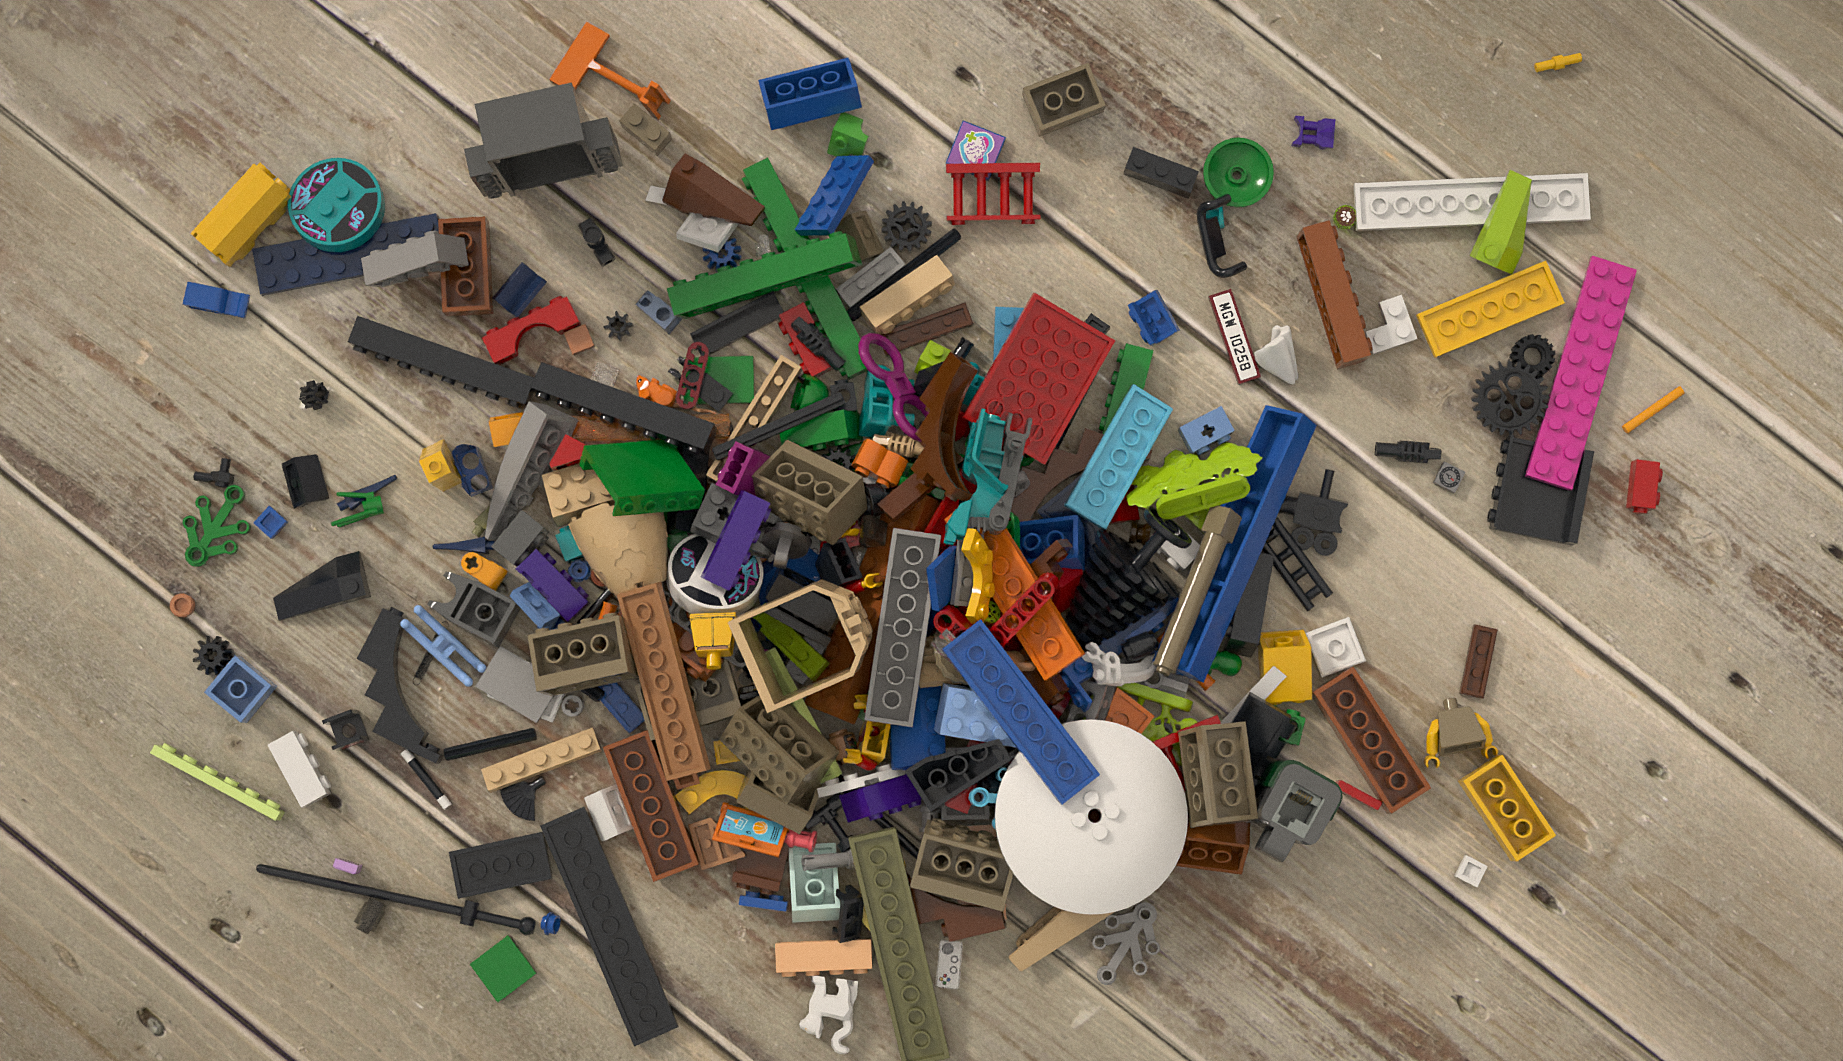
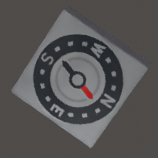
(1449, 477)

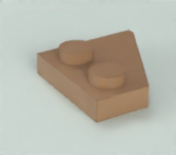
(712, 852)

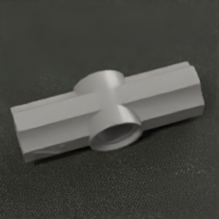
(1171, 684)

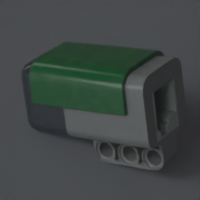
(1293, 807)

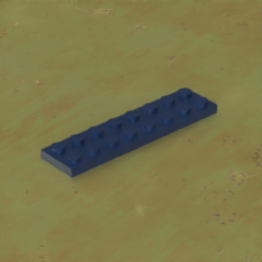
(300, 265)

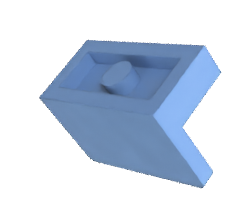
(535, 606)

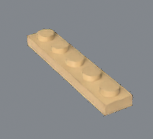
(541, 760)

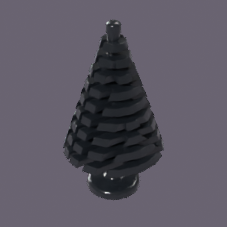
(1122, 582)

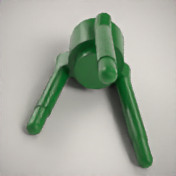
(371, 507)

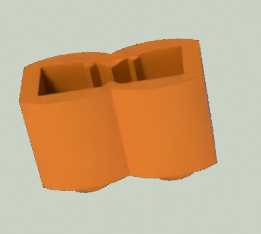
(879, 464)

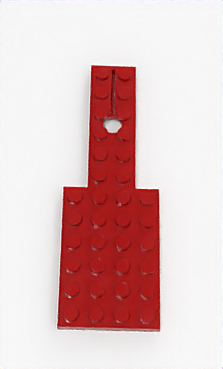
(1037, 376)

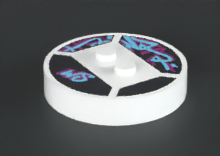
(702, 596)

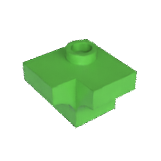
(847, 137)

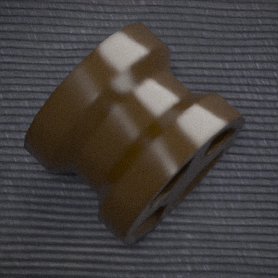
(1139, 533)

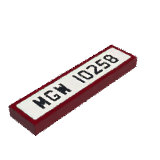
(1234, 336)

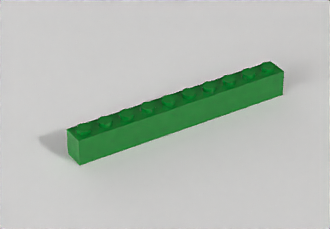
(821, 294)

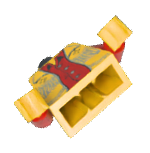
(871, 741)

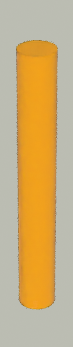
(1653, 409)

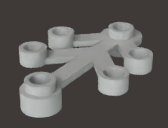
(1128, 940)

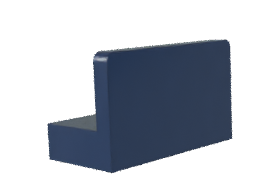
(519, 289)

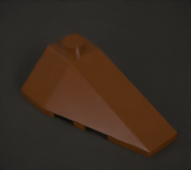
(703, 191)

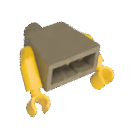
(1457, 732)

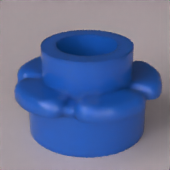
(573, 570)
(550, 923)

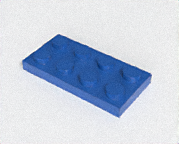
(834, 195)

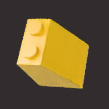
(1292, 656)

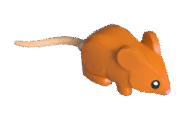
(661, 394)

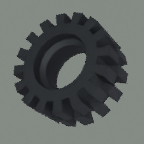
(1541, 345)

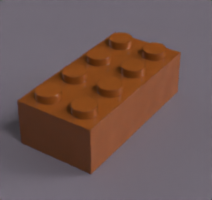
(468, 288)

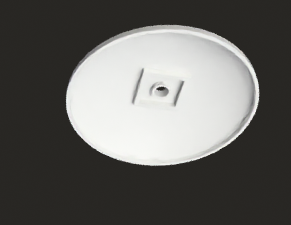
(1102, 863)

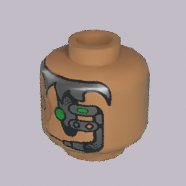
(842, 740)

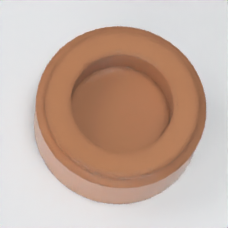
(182, 605)

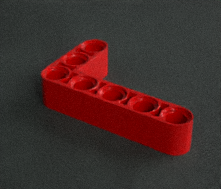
(1003, 624)

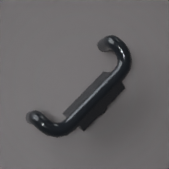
(1212, 238)

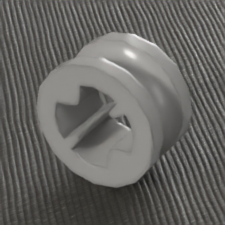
(576, 699)

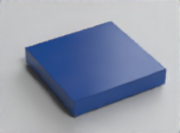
(940, 578)

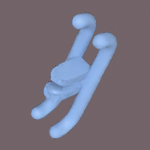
(443, 645)

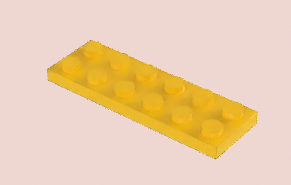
(1490, 309)

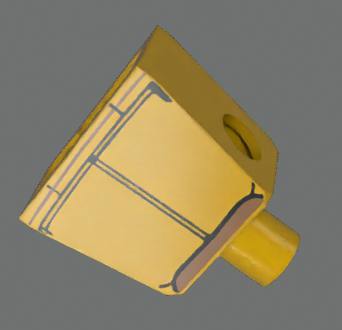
(713, 637)

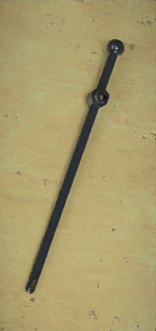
(468, 913)

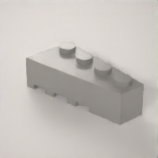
(413, 259)

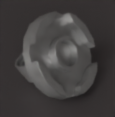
(785, 543)

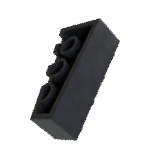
(1246, 624)

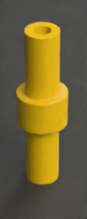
(1558, 62)

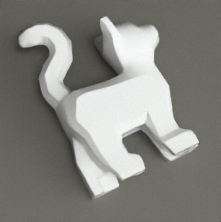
(833, 1006)

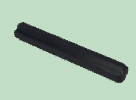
(490, 744)

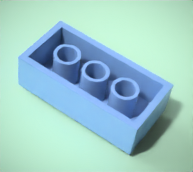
(966, 717)

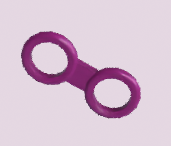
(895, 380)

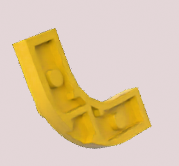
(981, 561)
(710, 785)

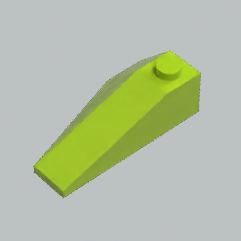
(1504, 229)

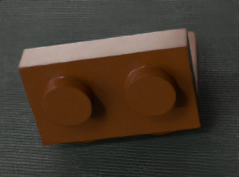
(761, 870)

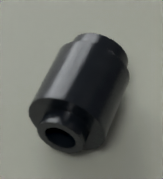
(1139, 646)

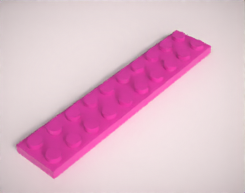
(1581, 373)

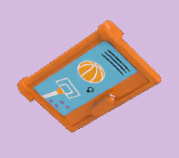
(749, 827)

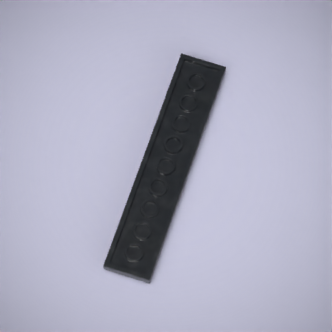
(609, 926)

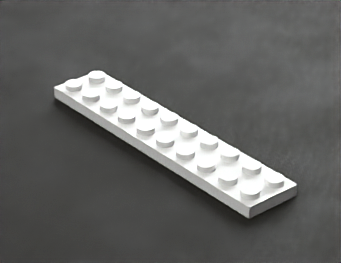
(1465, 202)

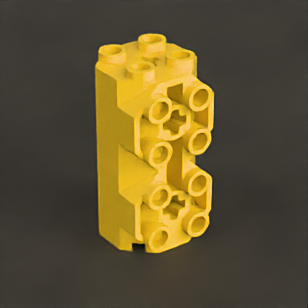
(243, 214)

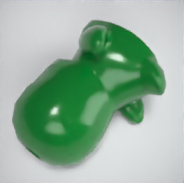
(1226, 663)

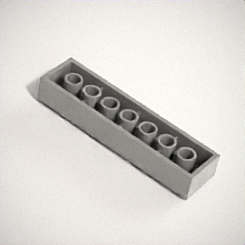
(902, 629)

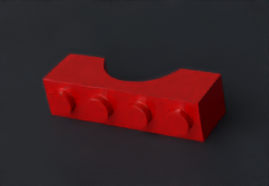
(504, 342)

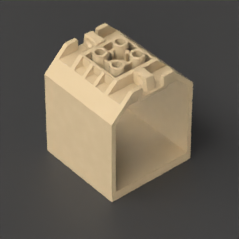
(852, 619)

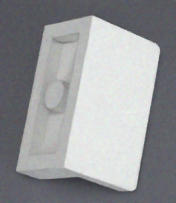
(608, 812)

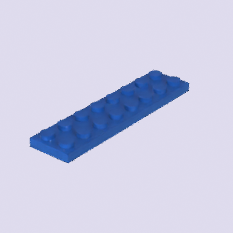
(1020, 712)

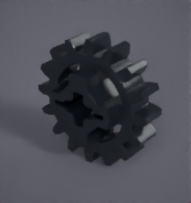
(896, 224)

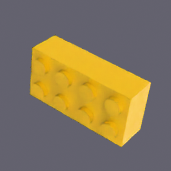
(1506, 808)

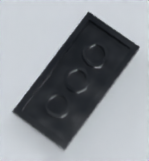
(500, 865)

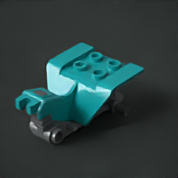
(994, 473)

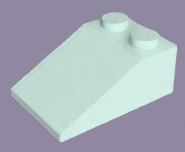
(813, 890)

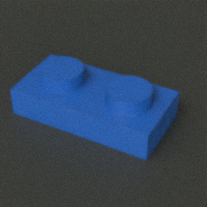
(753, 899)

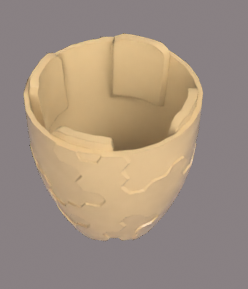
(622, 549)

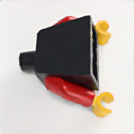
(839, 567)

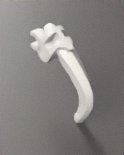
(1110, 671)

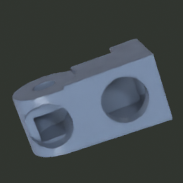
(658, 311)

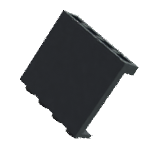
(1532, 506)

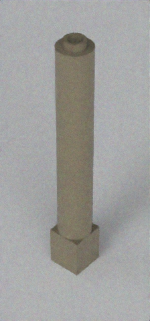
(1219, 530)

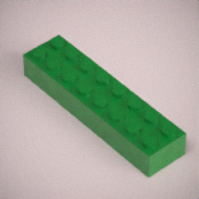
(764, 275)

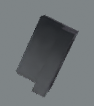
(305, 480)

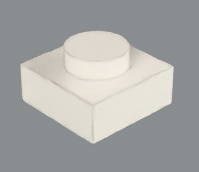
(1470, 871)

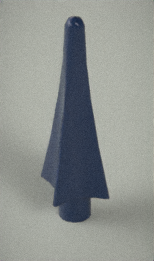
(353, 503)
(478, 545)

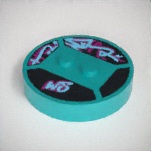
(336, 204)

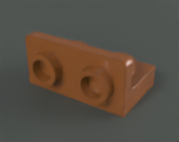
(695, 665)

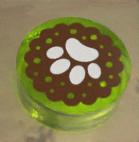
(1344, 217)

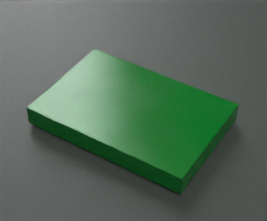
(732, 372)

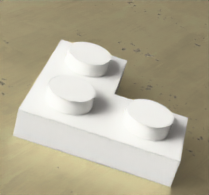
(1397, 328)

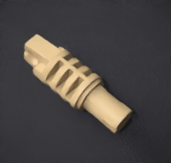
(899, 444)

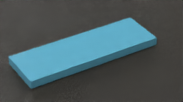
(1118, 457)

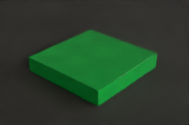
(503, 968)

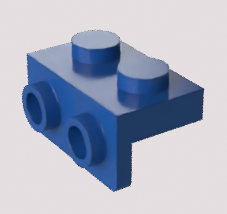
(1153, 318)

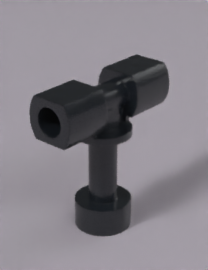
(595, 240)
(827, 816)

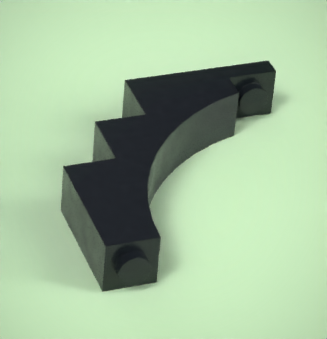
(396, 720)

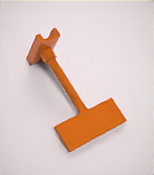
(582, 57)

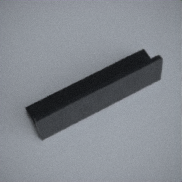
(738, 323)
(682, 520)

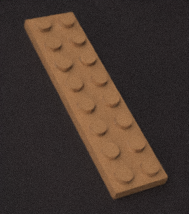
(663, 681)

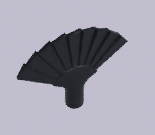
(521, 798)

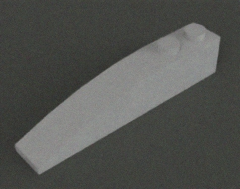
(525, 462)

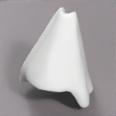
(1279, 355)

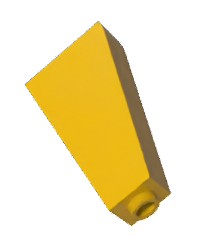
(439, 466)

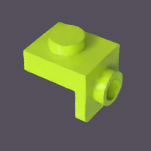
(932, 354)

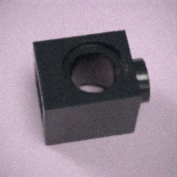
(844, 385)

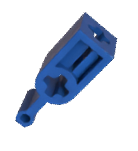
(215, 300)

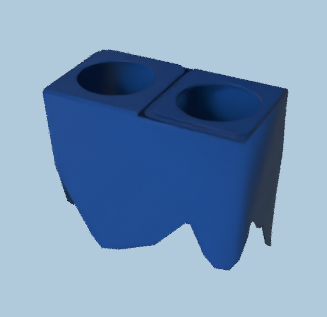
(461, 451)

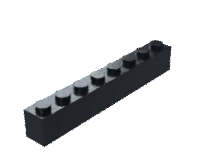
(441, 361)
(624, 409)

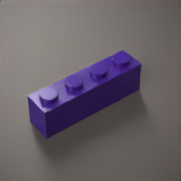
(735, 540)

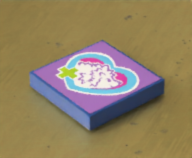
(975, 146)

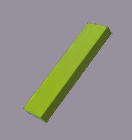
(793, 646)

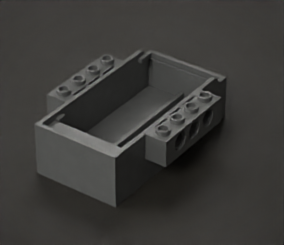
(539, 142)

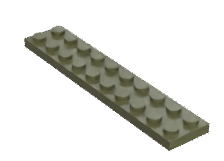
(899, 945)

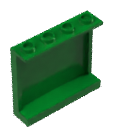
(644, 477)

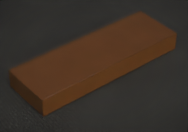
(1478, 661)

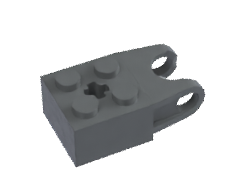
(710, 526)
(469, 605)

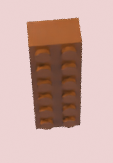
(1334, 295)
(1370, 740)
(651, 806)

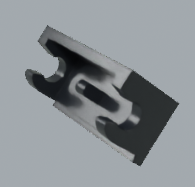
(850, 915)

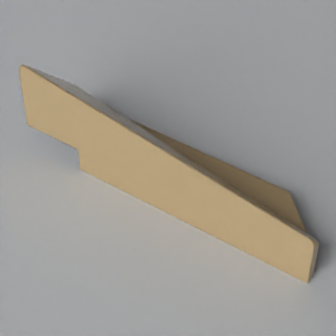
(1049, 934)

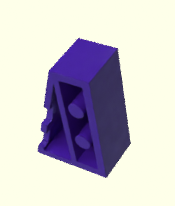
(554, 585)
(880, 797)

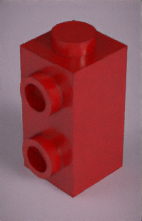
(1643, 486)

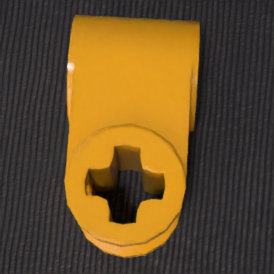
(487, 571)

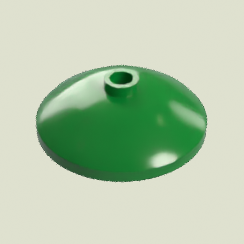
(1249, 161)

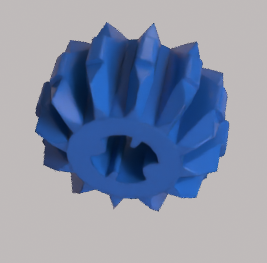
(730, 249)

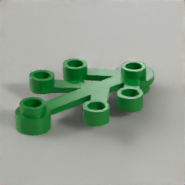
(213, 528)

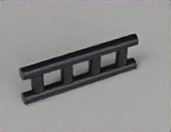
(1306, 568)

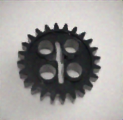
(1528, 386)

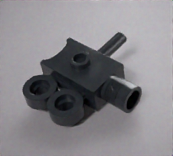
(1316, 513)

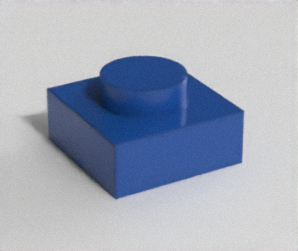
(270, 522)

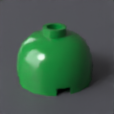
(808, 392)

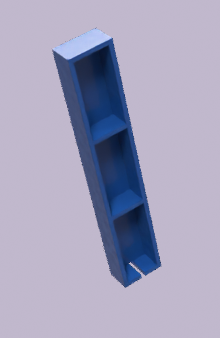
(1281, 442)

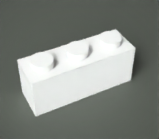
(300, 768)

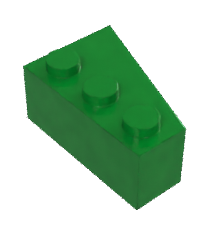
(829, 429)

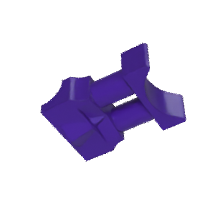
(1324, 132)

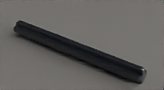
(937, 248)
(781, 424)

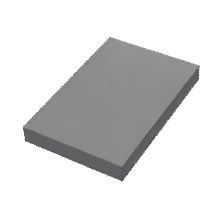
(513, 683)

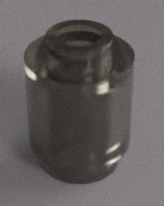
(370, 915)

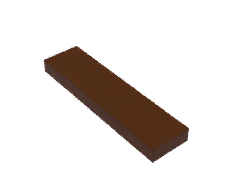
(930, 327)
(907, 495)

